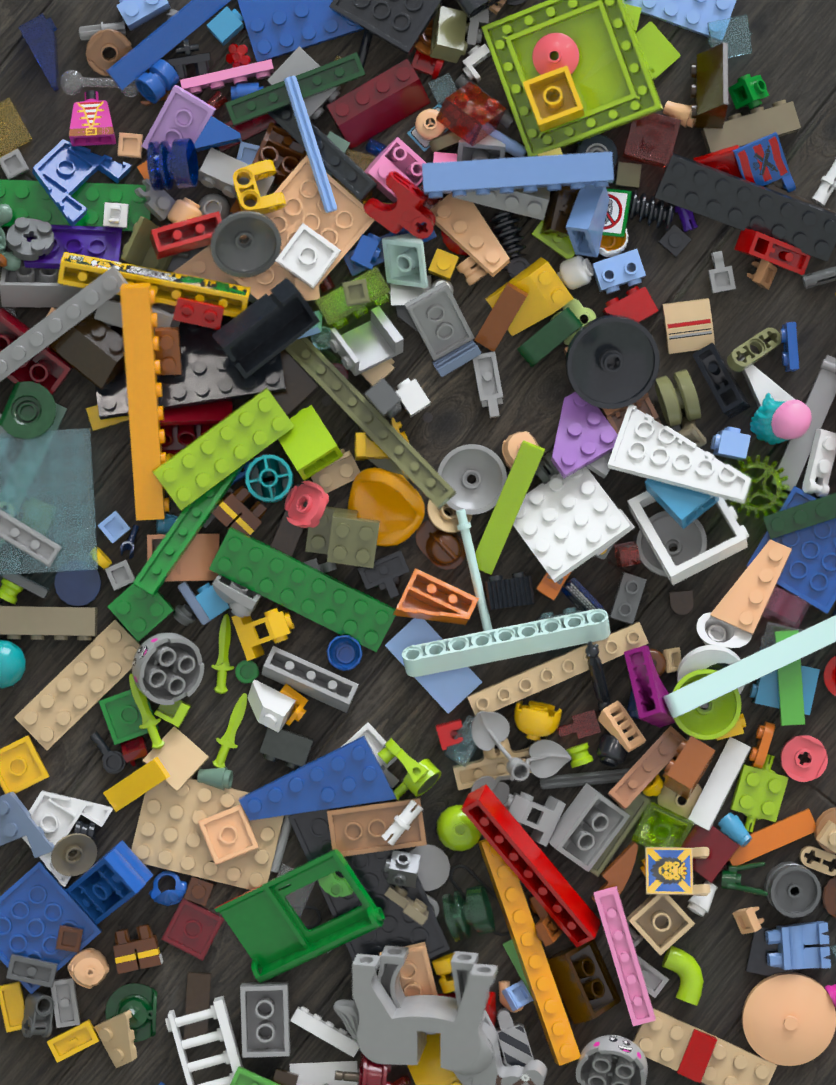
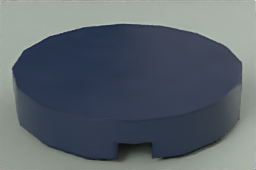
(78, 586)

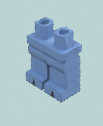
(791, 948)

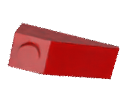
(772, 250)

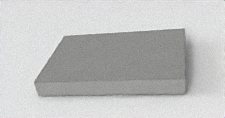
(439, 321)

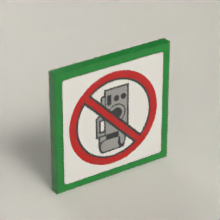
(617, 213)

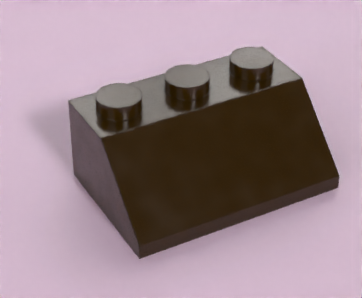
(710, 87)
(92, 350)
(583, 981)

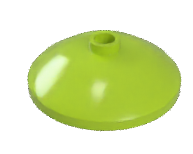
(716, 719)

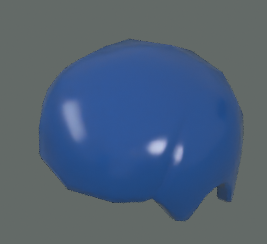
(344, 653)

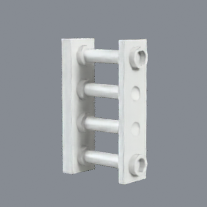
(224, 1033)

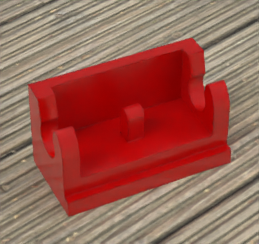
(446, 733)

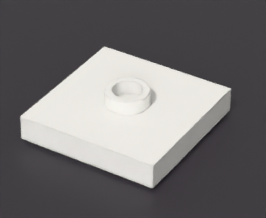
(308, 256)

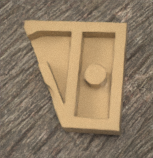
(118, 1038)

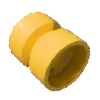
(443, 968)

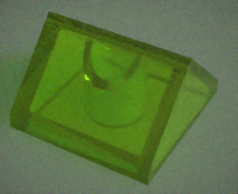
(661, 827)

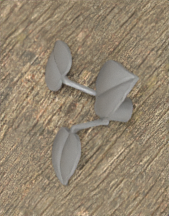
(544, 761)

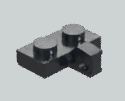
(385, 573)

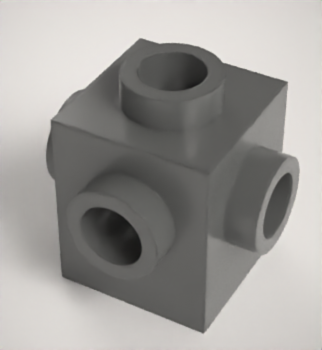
(402, 868)

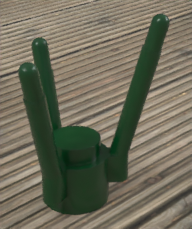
(732, 880)

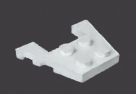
(57, 817)

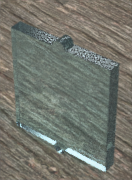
(731, 31)

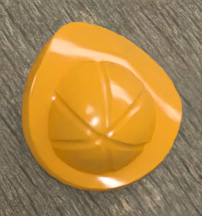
(389, 499)

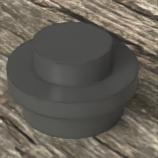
(184, 614)

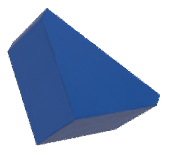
(216, 135)

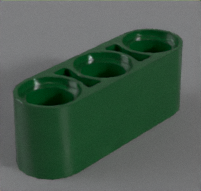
(549, 337)

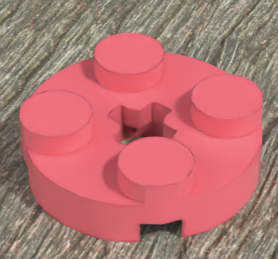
(317, 502)
(807, 771)

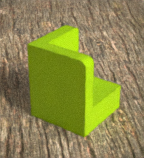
(173, 713)

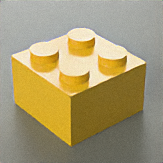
(553, 98)

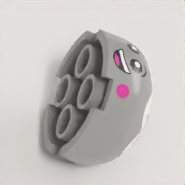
(167, 668)
(612, 1062)

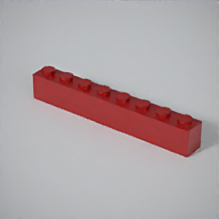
(531, 865)

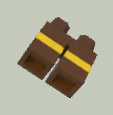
(235, 514)
(146, 947)

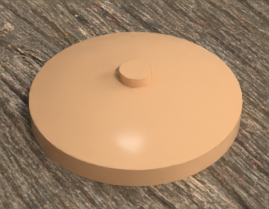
(789, 1019)

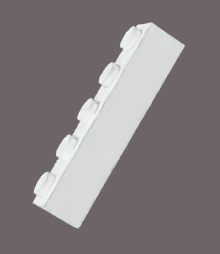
(325, 1030)

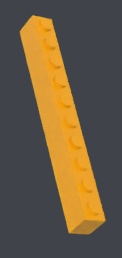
(143, 398)
(531, 957)

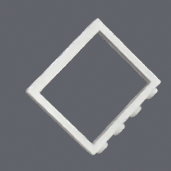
(698, 563)

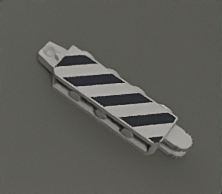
(512, 1040)

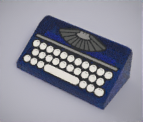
(580, 596)

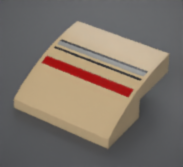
(688, 325)

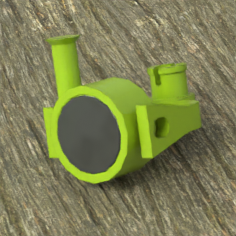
(420, 775)

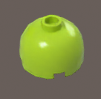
(456, 829)

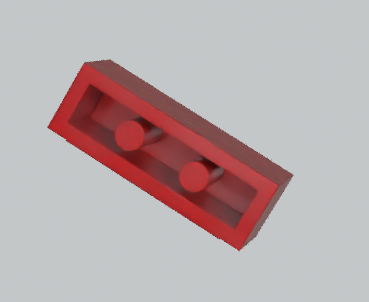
(184, 235)

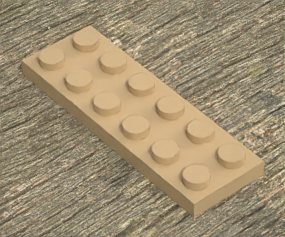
(79, 685)
(729, 1064)

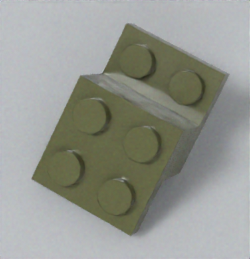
(344, 537)

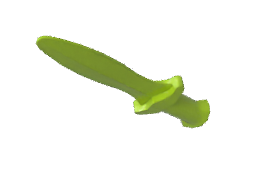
(222, 663)
(148, 720)
(228, 738)

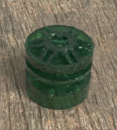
(464, 914)

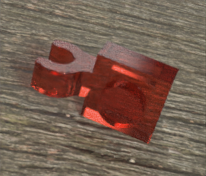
(583, 724)

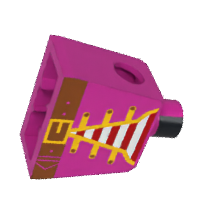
(91, 122)

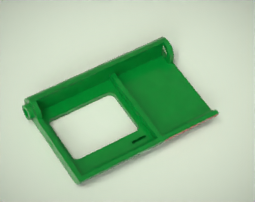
(274, 931)

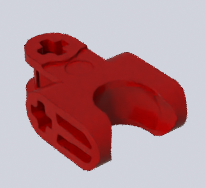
(406, 211)

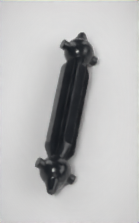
(597, 676)

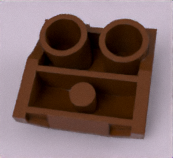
(282, 149)

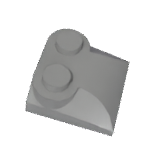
(240, 599)

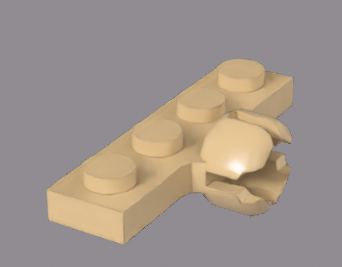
(491, 764)

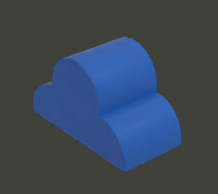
(109, 882)

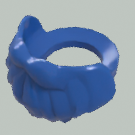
(168, 897)

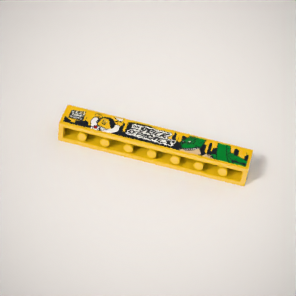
(82, 270)

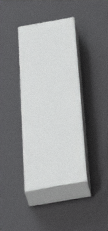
(719, 783)

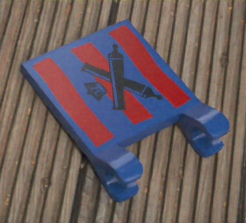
(764, 162)

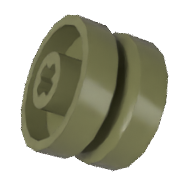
(677, 398)

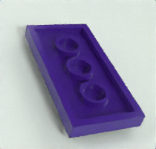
(81, 240)

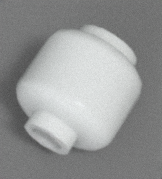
(575, 272)

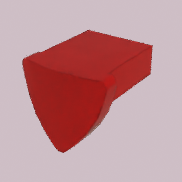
(427, 65)

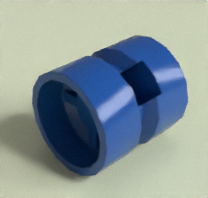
(160, 78)

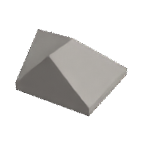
(485, 149)

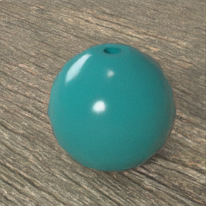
(11, 663)

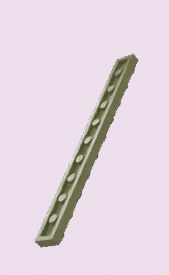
(371, 421)

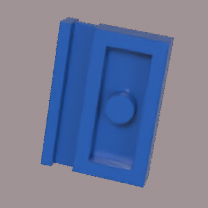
(789, 339)

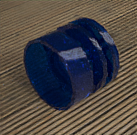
(172, 164)

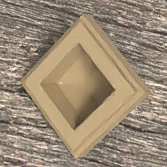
(673, 659)

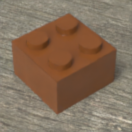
(688, 768)

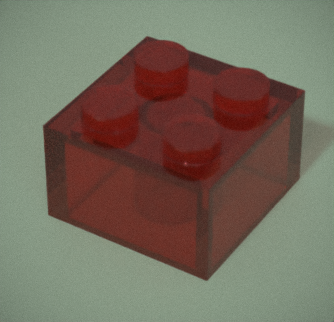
(471, 113)
(651, 140)

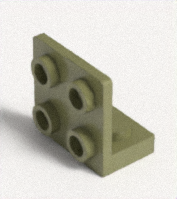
(140, 249)

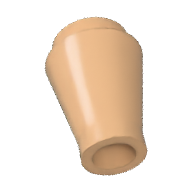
(680, 112)

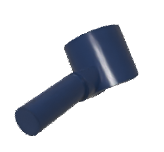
(129, 544)

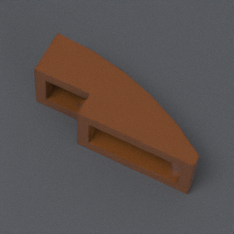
(620, 869)

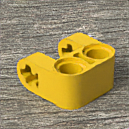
(256, 172)

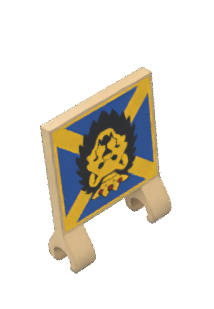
(671, 871)

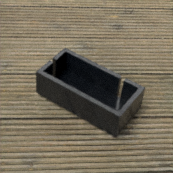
(266, 328)

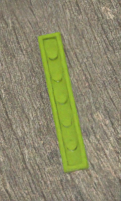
(508, 506)

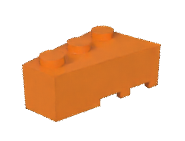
(435, 600)

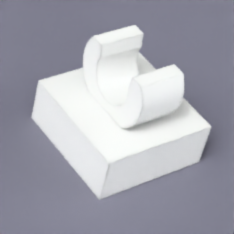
(116, 215)

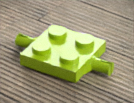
(759, 793)

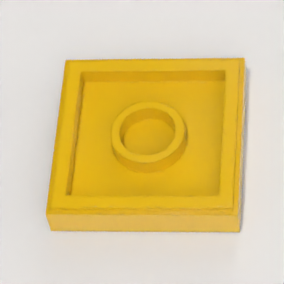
(20, 766)

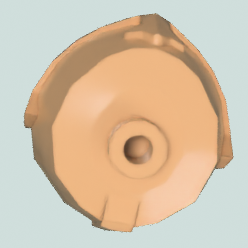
(512, 445)
(88, 967)

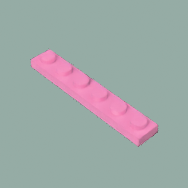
(624, 956)

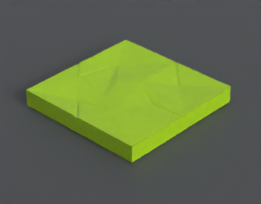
(608, 79)

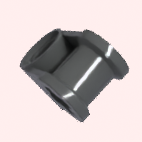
(36, 1016)

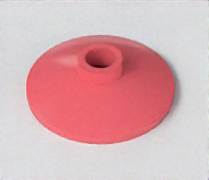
(550, 43)

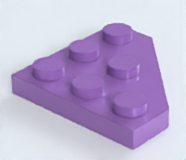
(581, 436)

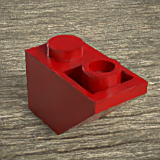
(637, 305)

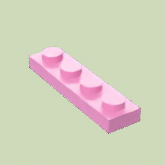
(237, 75)

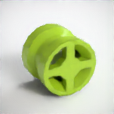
(9, 591)
(579, 755)

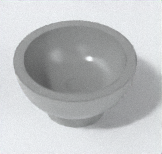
(213, 203)

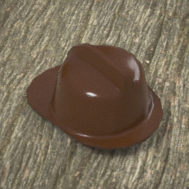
(440, 547)

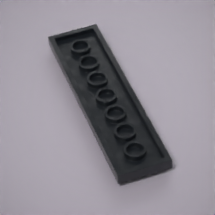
(747, 206)

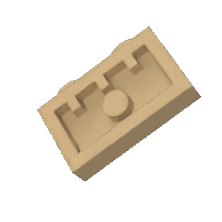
(338, 473)

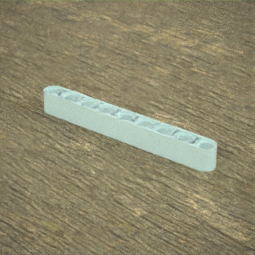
(506, 642)
(751, 667)

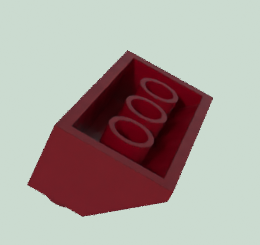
(378, 104)
(44, 368)
(189, 423)

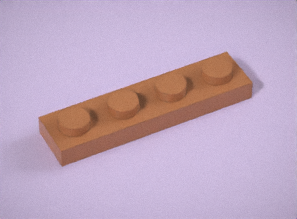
(646, 768)

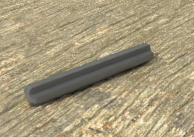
(581, 779)

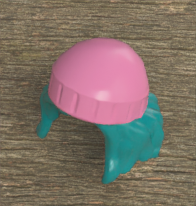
(780, 420)

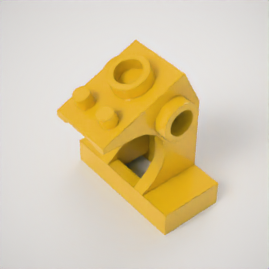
(368, 449)
(277, 624)

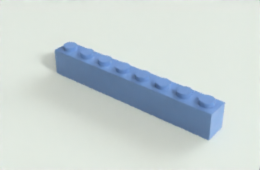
(517, 173)

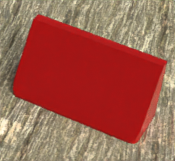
(697, 1055)

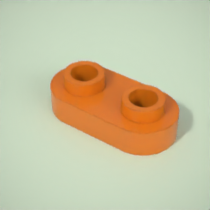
(765, 735)

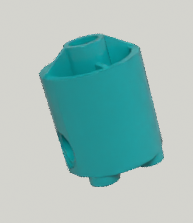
(266, 467)

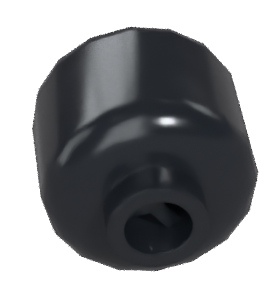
(611, 751)

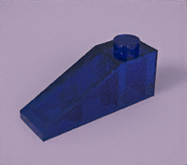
(43, 43)

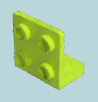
(656, 49)

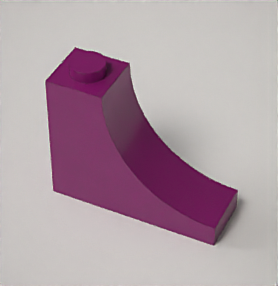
(647, 687)

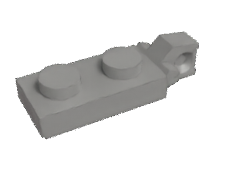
(488, 382)

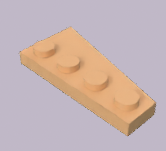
(470, 232)
(751, 592)

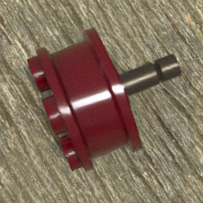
(368, 1073)

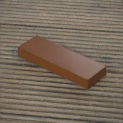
(501, 316)

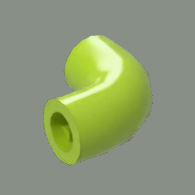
(689, 972)

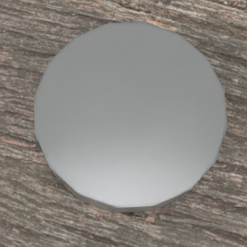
(433, 866)

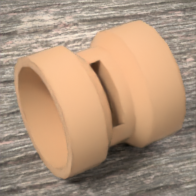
(473, 275)

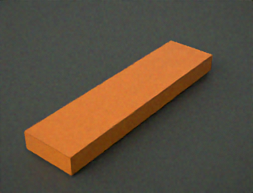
(775, 836)

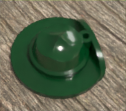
(28, 411)
(141, 1002)

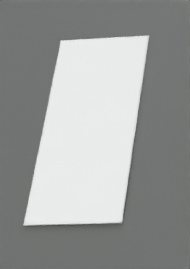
(322, 1072)

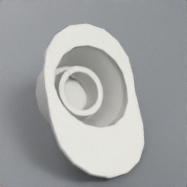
(720, 633)

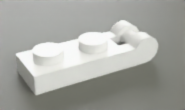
(820, 463)

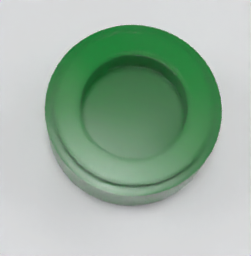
(247, 671)

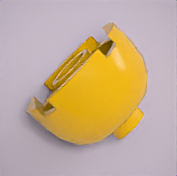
(536, 719)

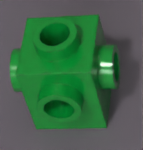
(748, 91)

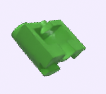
(335, 885)

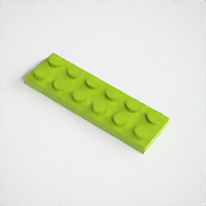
(223, 449)

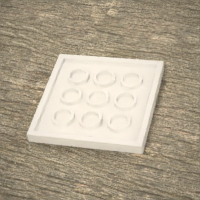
(568, 522)

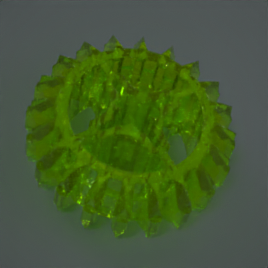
(766, 493)

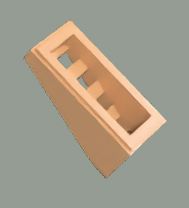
(621, 715)

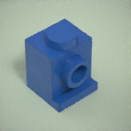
(367, 251)

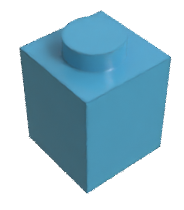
(226, 25)
(210, 601)

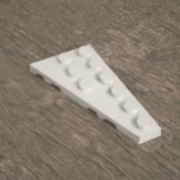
(668, 457)

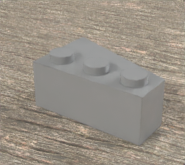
(112, 313)

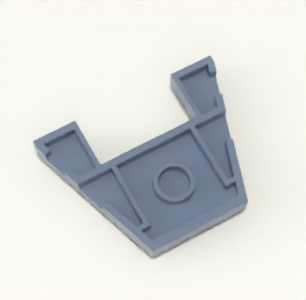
(17, 823)

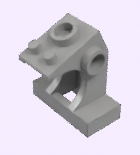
(521, 806)

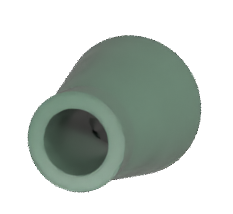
(216, 777)

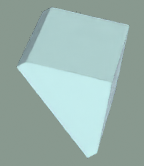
(405, 260)

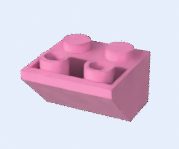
(397, 158)

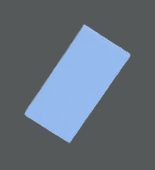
(445, 687)

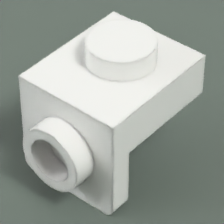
(477, 55)

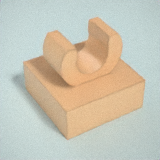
(747, 920)

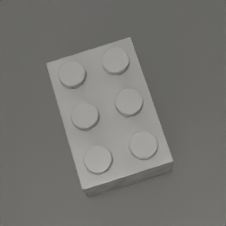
(265, 1019)

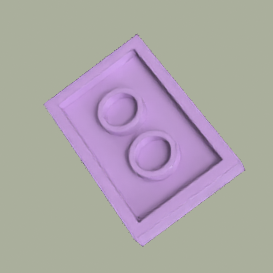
(180, 118)

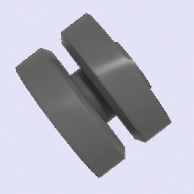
(802, 899)

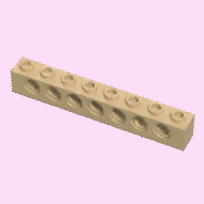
(555, 670)

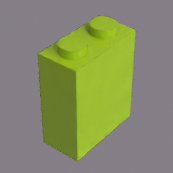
(309, 443)

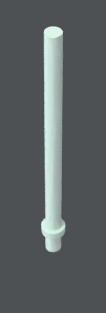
(464, 527)

